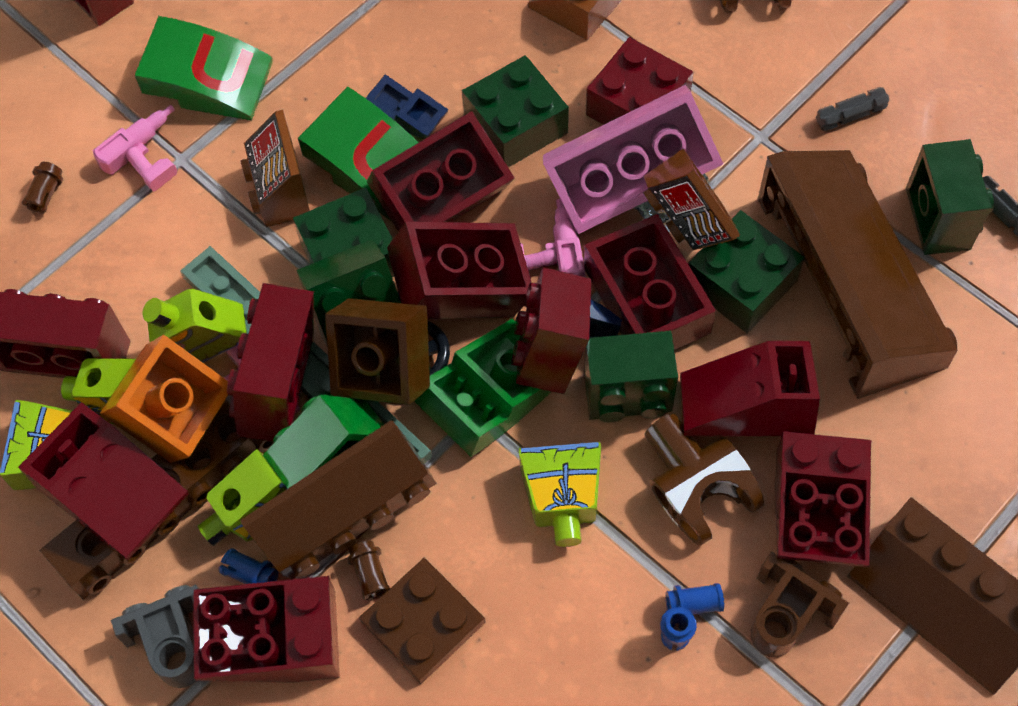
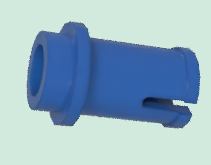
(246, 568)
(696, 599)
(687, 625)

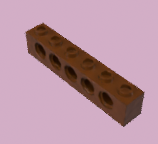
(73, 547)

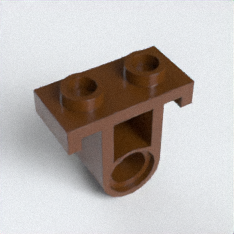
(792, 605)

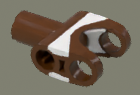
(698, 475)

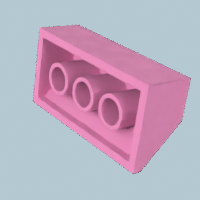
(605, 168)

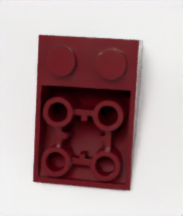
(753, 392)
(103, 480)
(823, 499)
(267, 632)

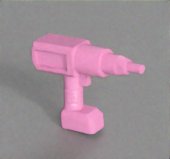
(129, 146)
(564, 250)

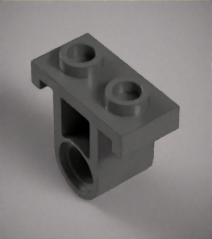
(164, 632)

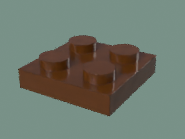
(422, 620)

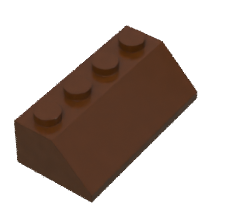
(340, 502)
(946, 593)

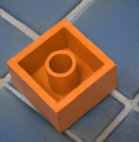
(167, 399)

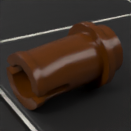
(45, 180)
(368, 569)

